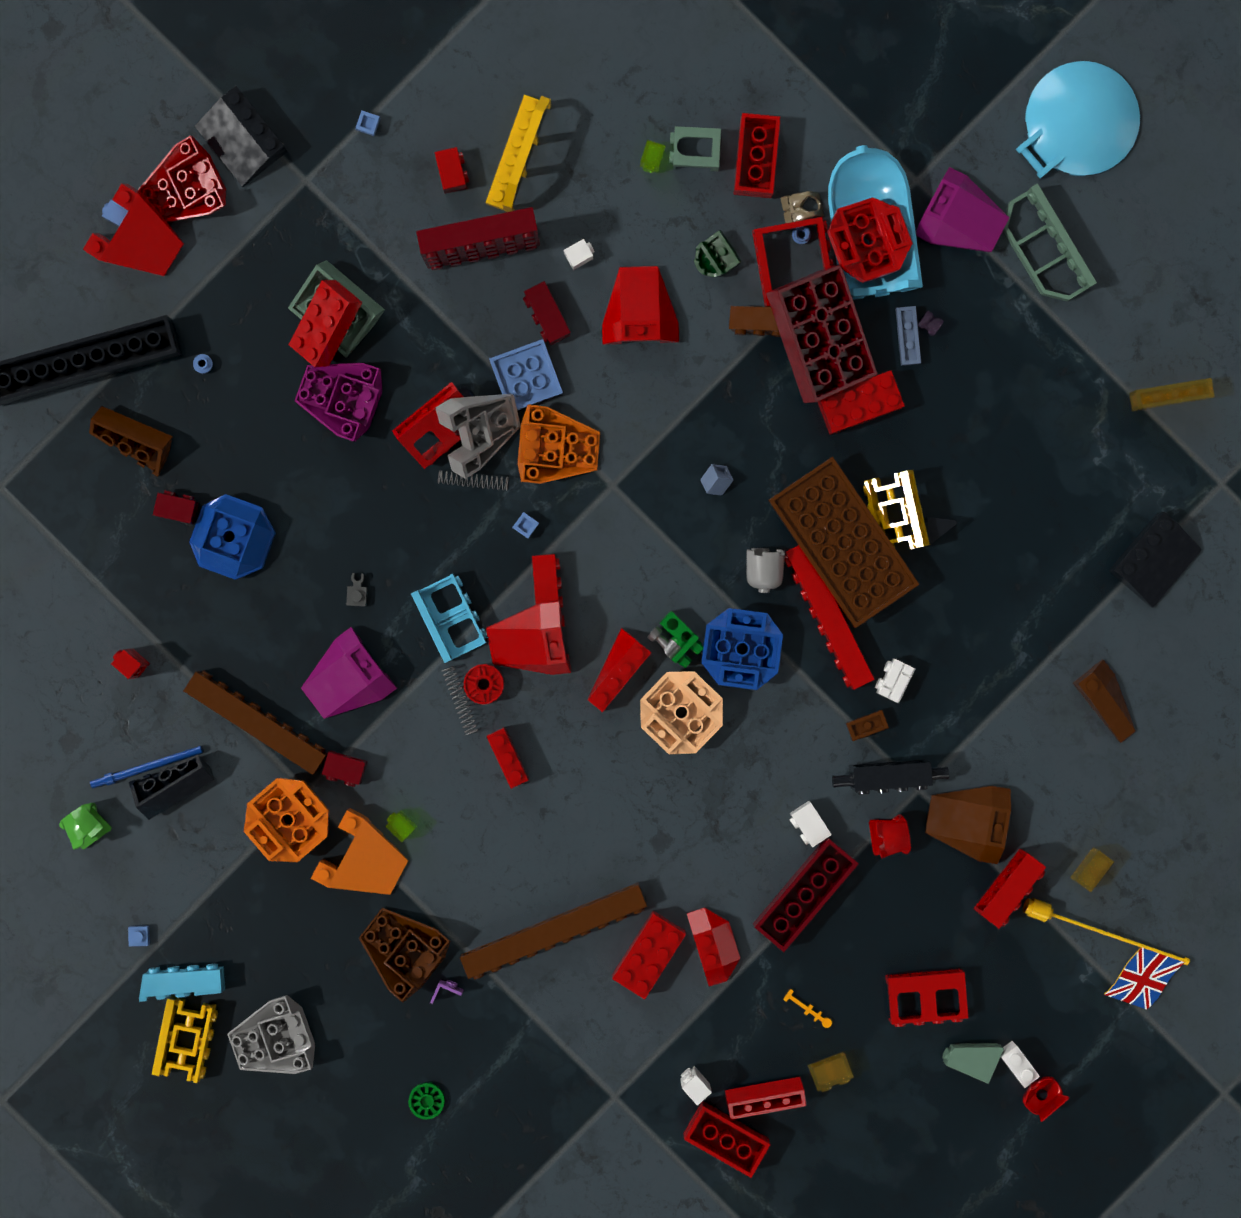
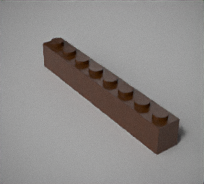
(255, 722)

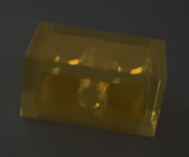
(1092, 869)
(830, 1072)

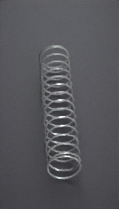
(506, 484)
(459, 712)

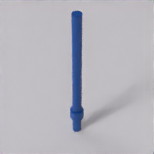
(111, 778)

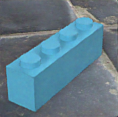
(182, 981)

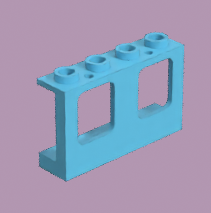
(440, 622)

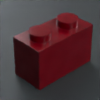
(176, 508)
(344, 768)

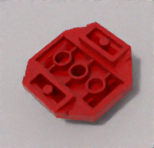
(881, 226)

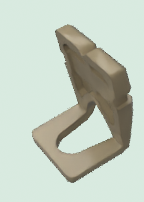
(793, 206)

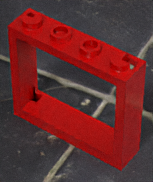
(761, 253)

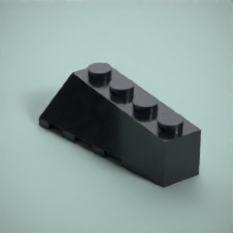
(170, 786)

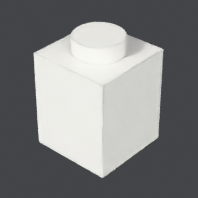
(579, 254)

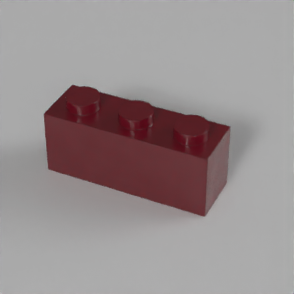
(546, 313)

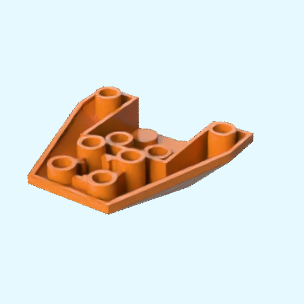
(555, 446)

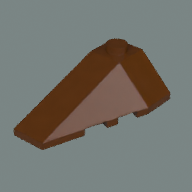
(1105, 697)

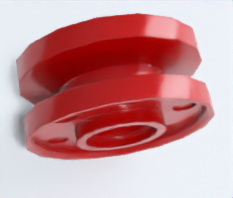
(472, 688)

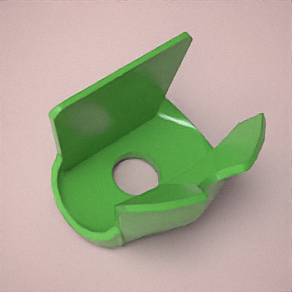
(84, 826)

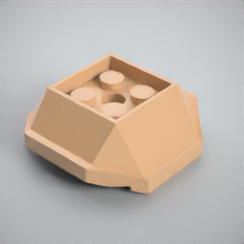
(693, 730)

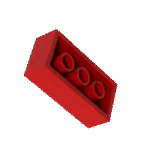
(756, 155)
(325, 323)
(861, 402)
(1010, 888)
(648, 954)
(726, 1139)

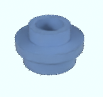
(797, 239)
(208, 366)

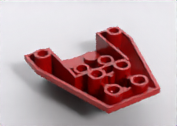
(185, 183)
(639, 308)
(531, 640)

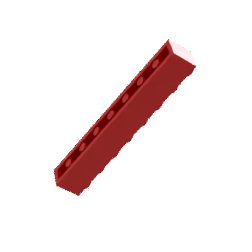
(830, 620)

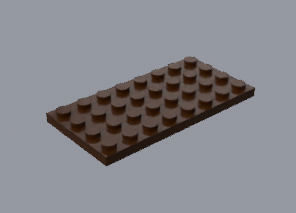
(843, 542)

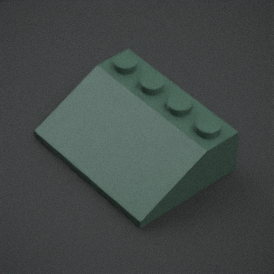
(365, 318)

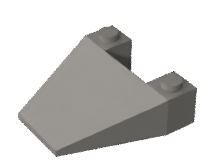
(483, 426)

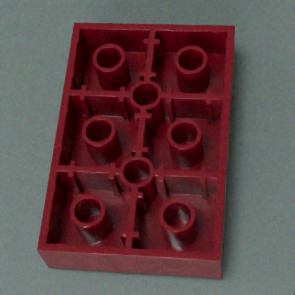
(478, 238)
(822, 333)

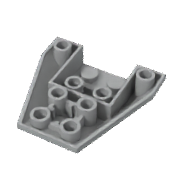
(274, 1039)

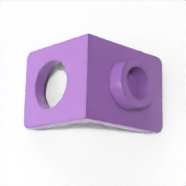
(449, 985)

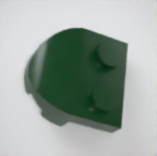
(715, 256)

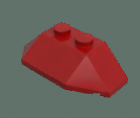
(714, 945)

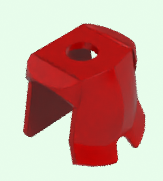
(890, 836)
(1050, 1104)

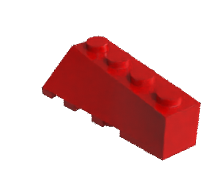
(619, 667)

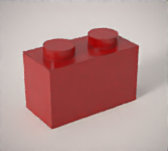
(450, 170)
(129, 663)

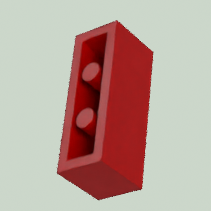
(507, 757)

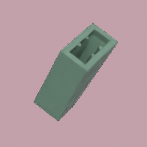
(974, 1059)

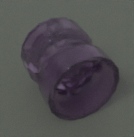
(930, 323)

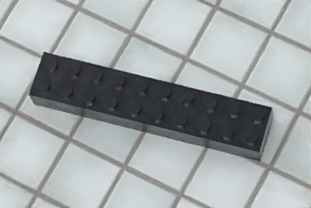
(88, 359)

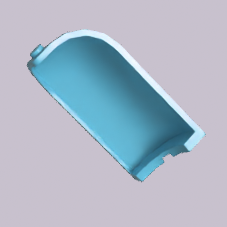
(876, 175)

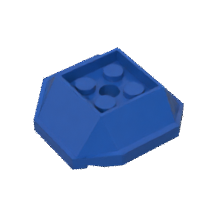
(251, 541)
(762, 654)

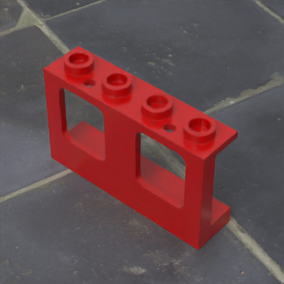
(426, 420)
(927, 984)

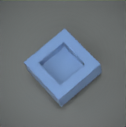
(367, 123)
(525, 525)
(138, 935)

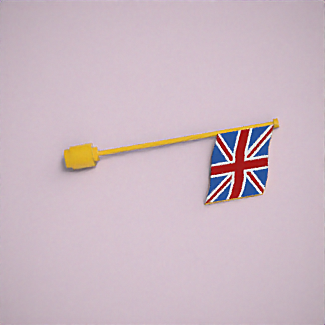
(1143, 974)

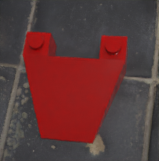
(142, 239)

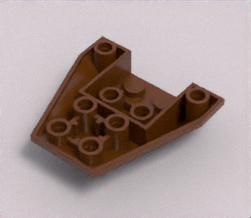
(972, 821)
(403, 951)

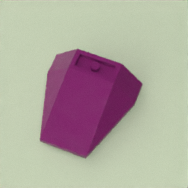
(961, 215)
(341, 397)
(346, 678)

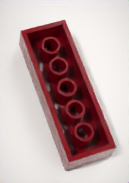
(805, 894)

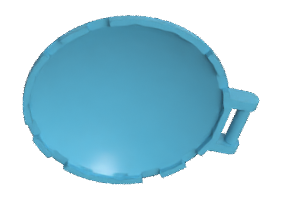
(1080, 120)

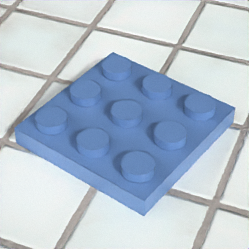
(527, 374)

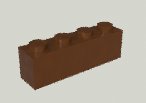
(132, 438)

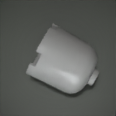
(764, 568)

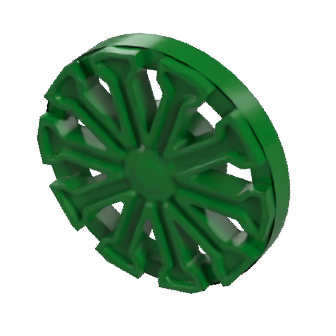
(426, 1101)

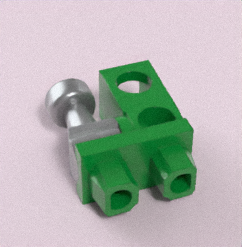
(680, 643)

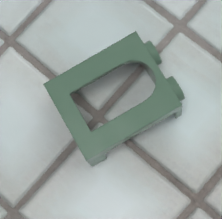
(695, 161)

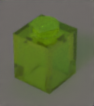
(652, 156)
(400, 825)

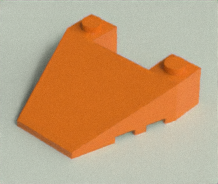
(370, 862)

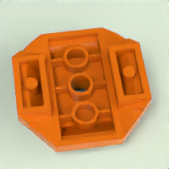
(267, 826)

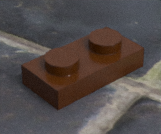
(867, 725)

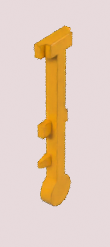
(826, 1022)

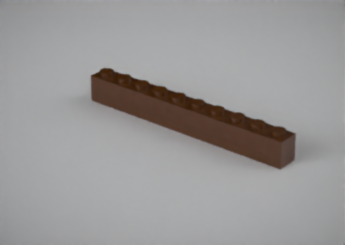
(553, 930)

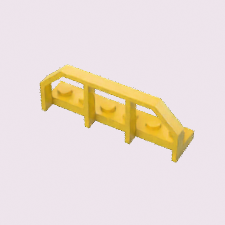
(516, 152)

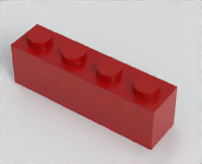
(546, 580)
(765, 1098)

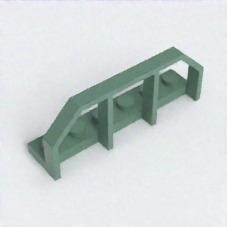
(1065, 245)

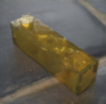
(1171, 394)

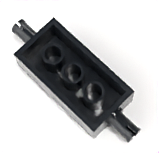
(890, 775)

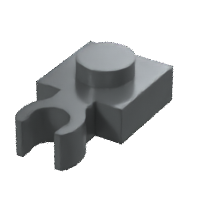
(357, 594)

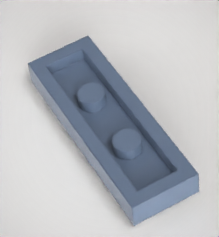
(908, 335)

